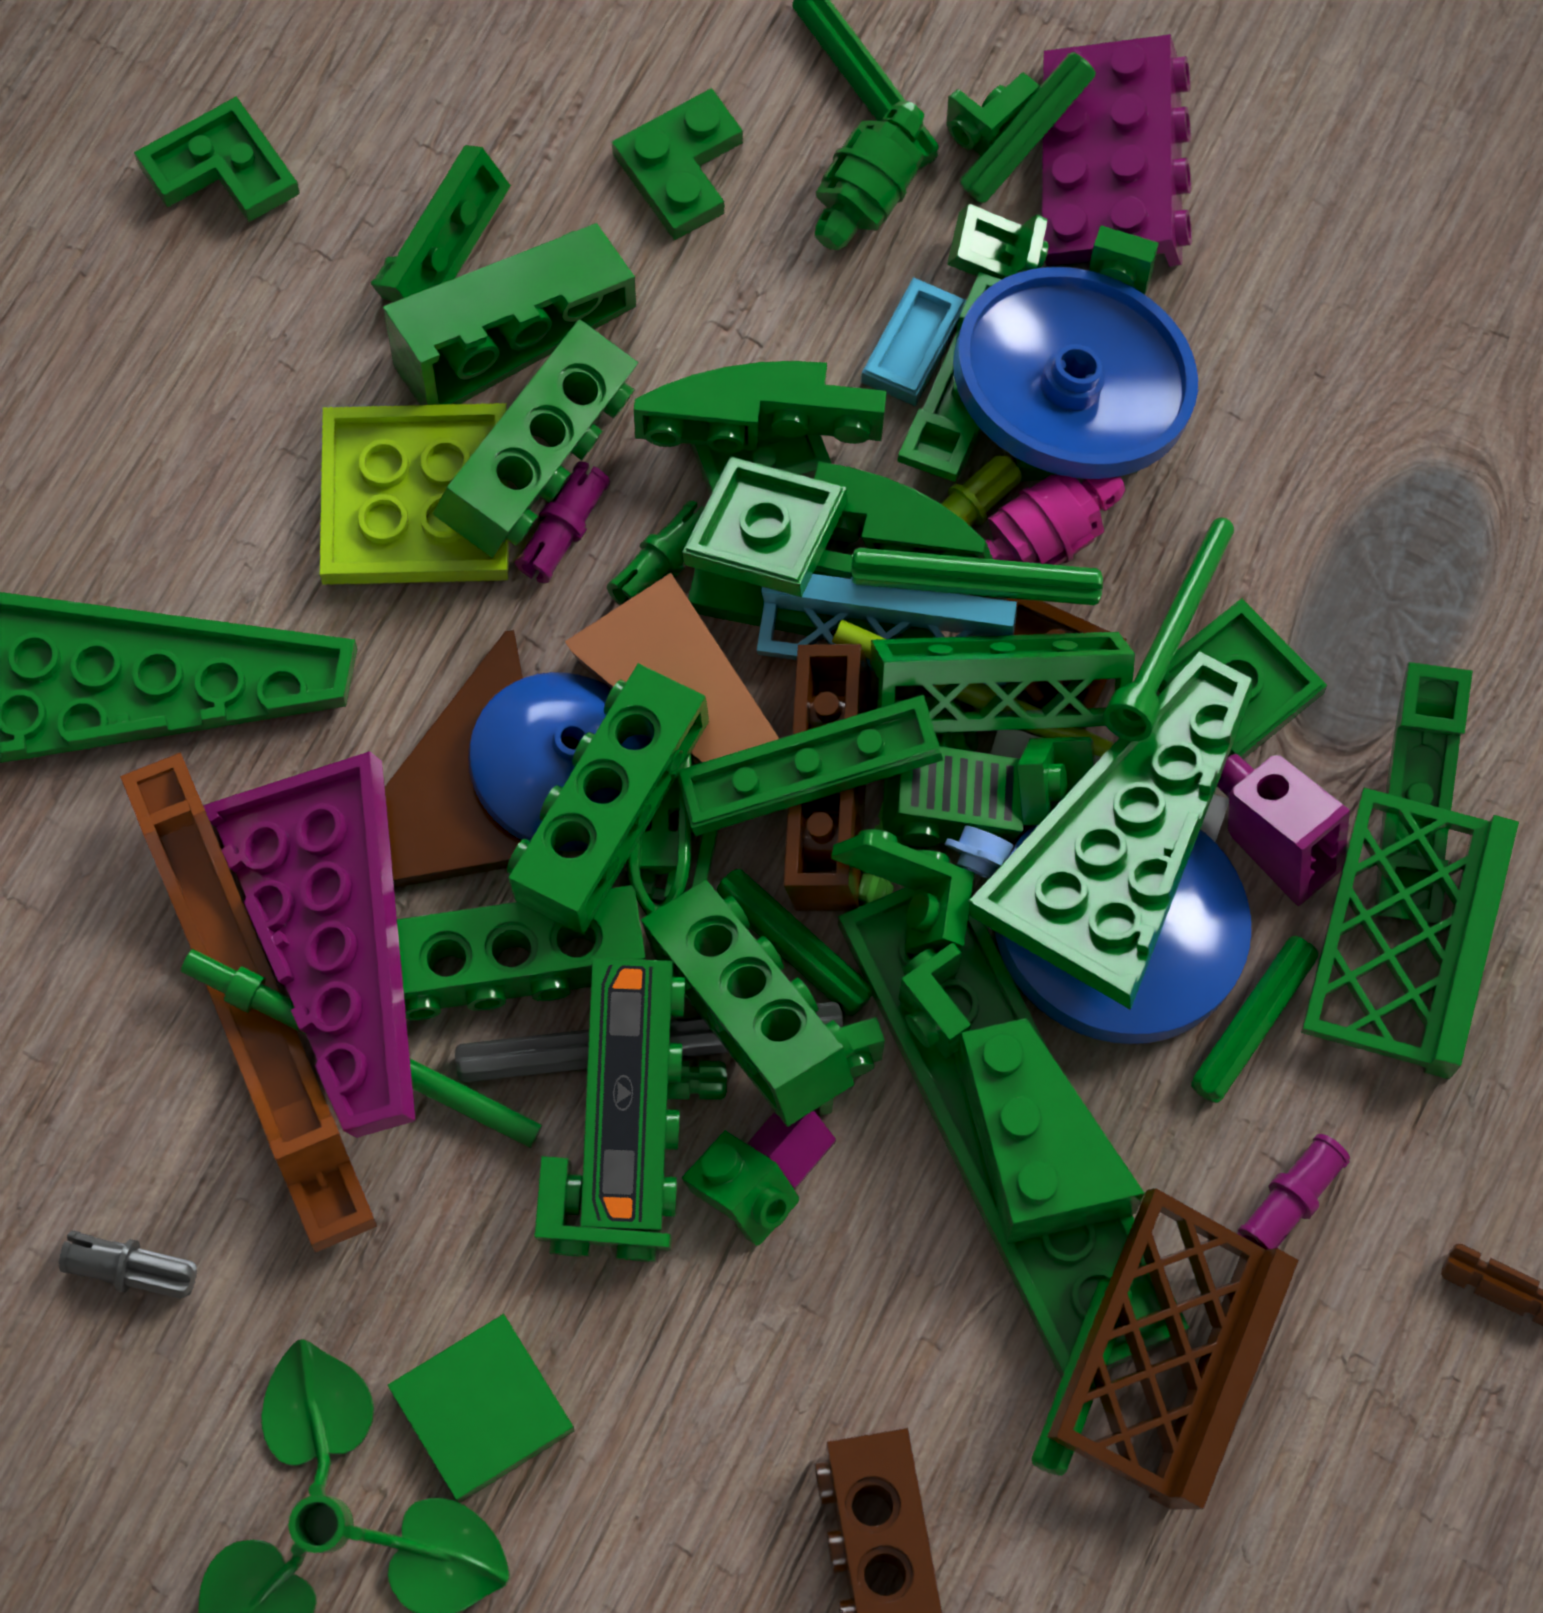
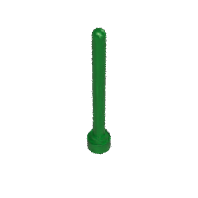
(1135, 706)

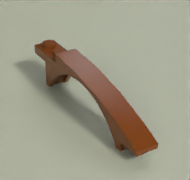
(266, 1050)

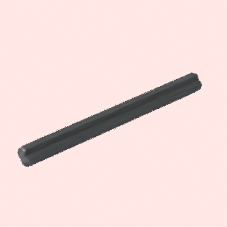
(570, 1049)

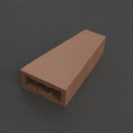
(669, 637)

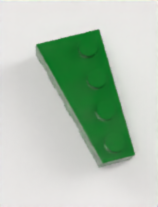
(505, 315)

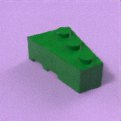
(1038, 1138)

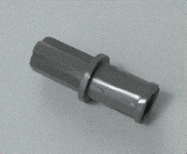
(127, 1265)

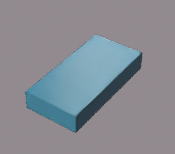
(913, 341)

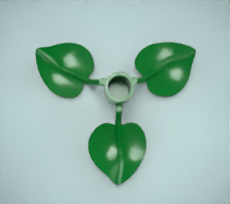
(322, 1408)

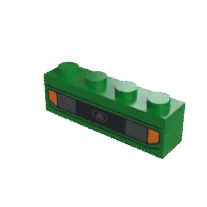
(628, 1094)

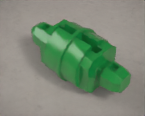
(869, 175)

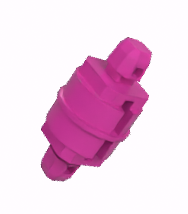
(1052, 519)

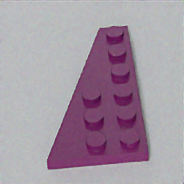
(325, 912)

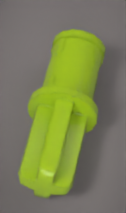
(983, 490)

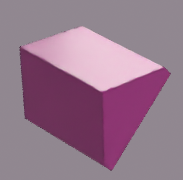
(794, 1147)

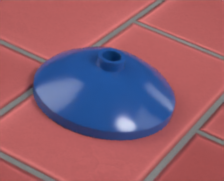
(520, 752)

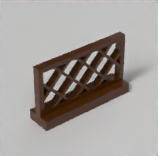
(1214, 1387)

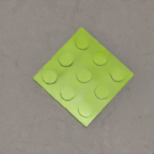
(382, 485)

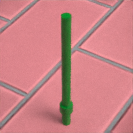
(248, 991)

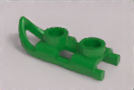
(663, 849)

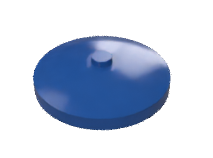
(1075, 372)
(1188, 973)

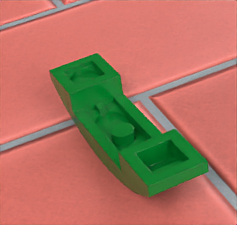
(944, 430)
(1423, 770)

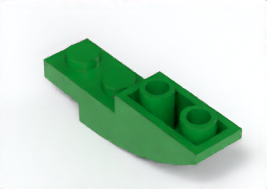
(734, 402)
(898, 517)

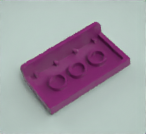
(1119, 151)

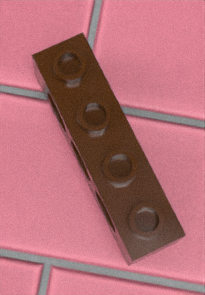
(829, 687)
(886, 1468)

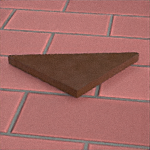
(430, 801)

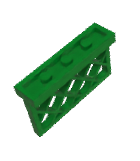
(1465, 945)

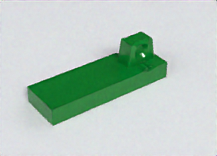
(446, 227)

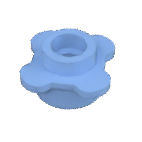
(980, 851)

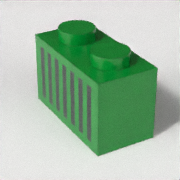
(954, 793)

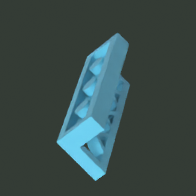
(902, 607)

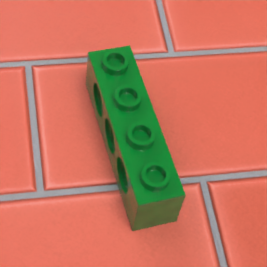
(580, 366)
(576, 887)
(486, 931)
(750, 1002)

